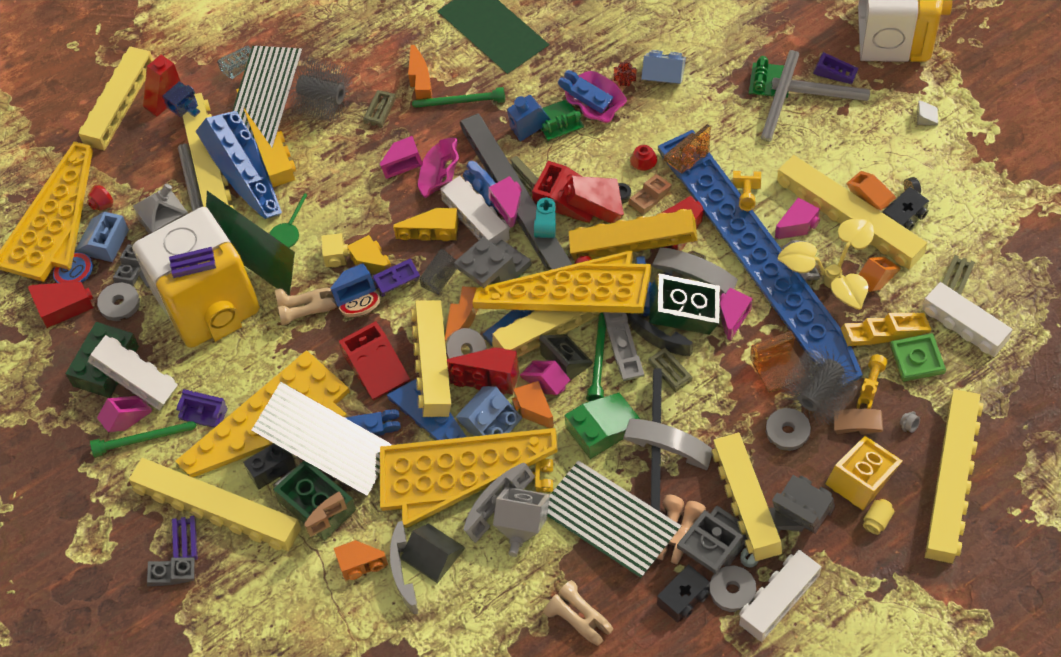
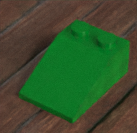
(599, 423)

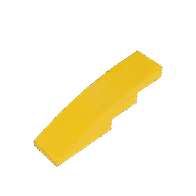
(887, 329)

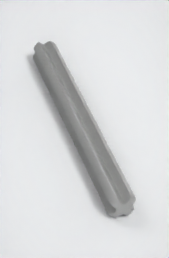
(825, 89)
(780, 95)
(190, 176)

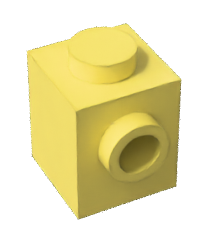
(334, 250)

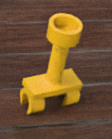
(747, 200)
(877, 365)
(543, 485)

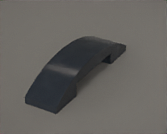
(675, 344)

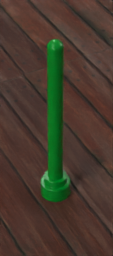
(496, 95)
(595, 390)
(99, 447)

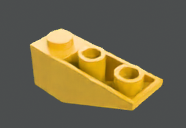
(431, 225)

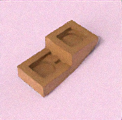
(650, 195)
(862, 420)
(319, 520)

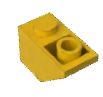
(369, 254)

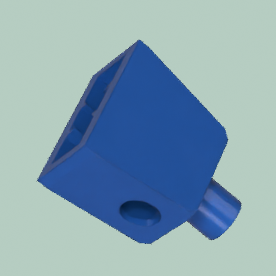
(526, 116)

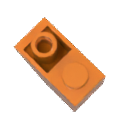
(870, 190)
(358, 558)

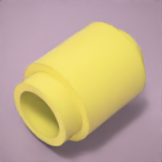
(878, 516)

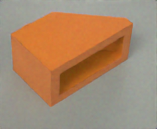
(878, 272)
(533, 404)

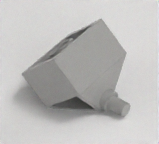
(159, 209)
(520, 515)

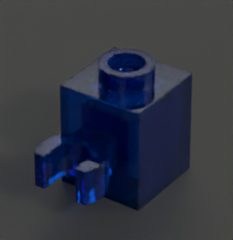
(181, 100)

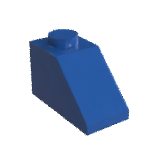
(352, 285)

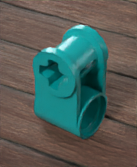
(545, 219)

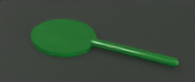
(286, 232)

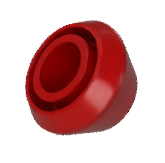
(643, 158)
(99, 198)

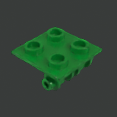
(762, 77)
(563, 120)

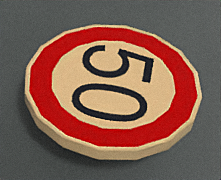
(361, 305)

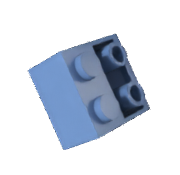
(663, 67)
(103, 236)
(488, 413)

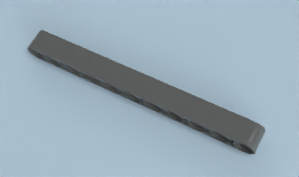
(499, 168)

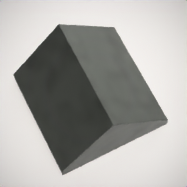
(565, 353)
(431, 552)

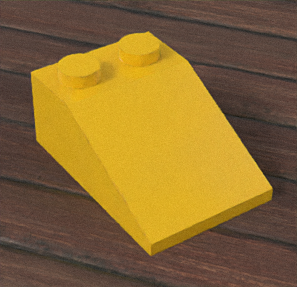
(863, 472)

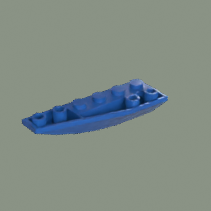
(239, 161)

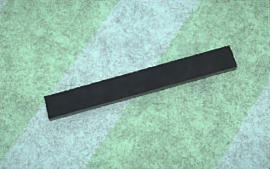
(656, 451)

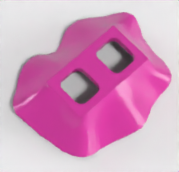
(607, 86)
(433, 166)

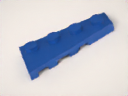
(438, 427)

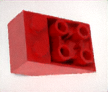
(552, 184)
(374, 360)
(485, 368)

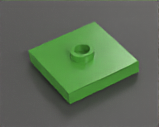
(917, 357)

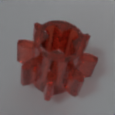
(624, 74)

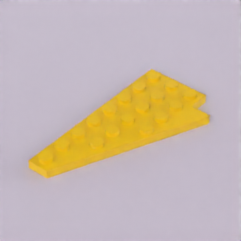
(51, 223)
(589, 286)
(234, 435)
(440, 473)

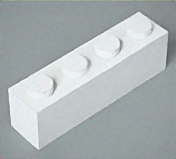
(474, 211)
(967, 319)
(132, 372)
(779, 595)

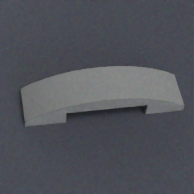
(695, 268)
(623, 346)
(669, 439)
(484, 507)
(398, 545)

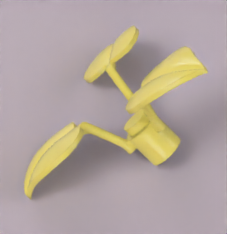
(848, 289)

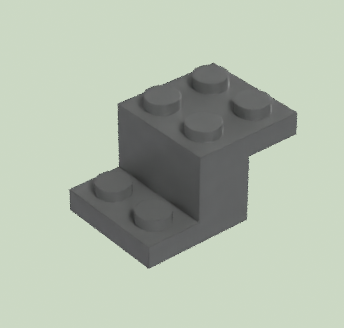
(492, 263)
(804, 503)
(713, 539)

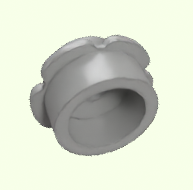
(910, 422)

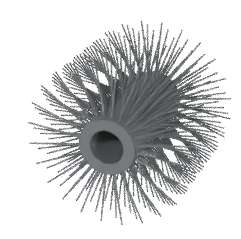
(321, 89)
(821, 385)

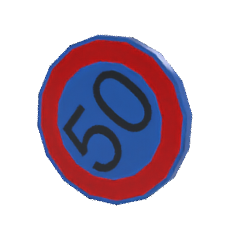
(79, 272)

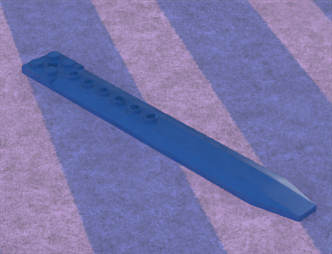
(759, 254)

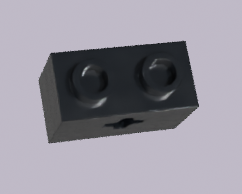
(908, 208)
(269, 465)
(686, 582)

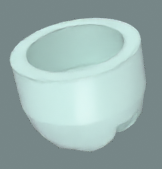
(750, 562)

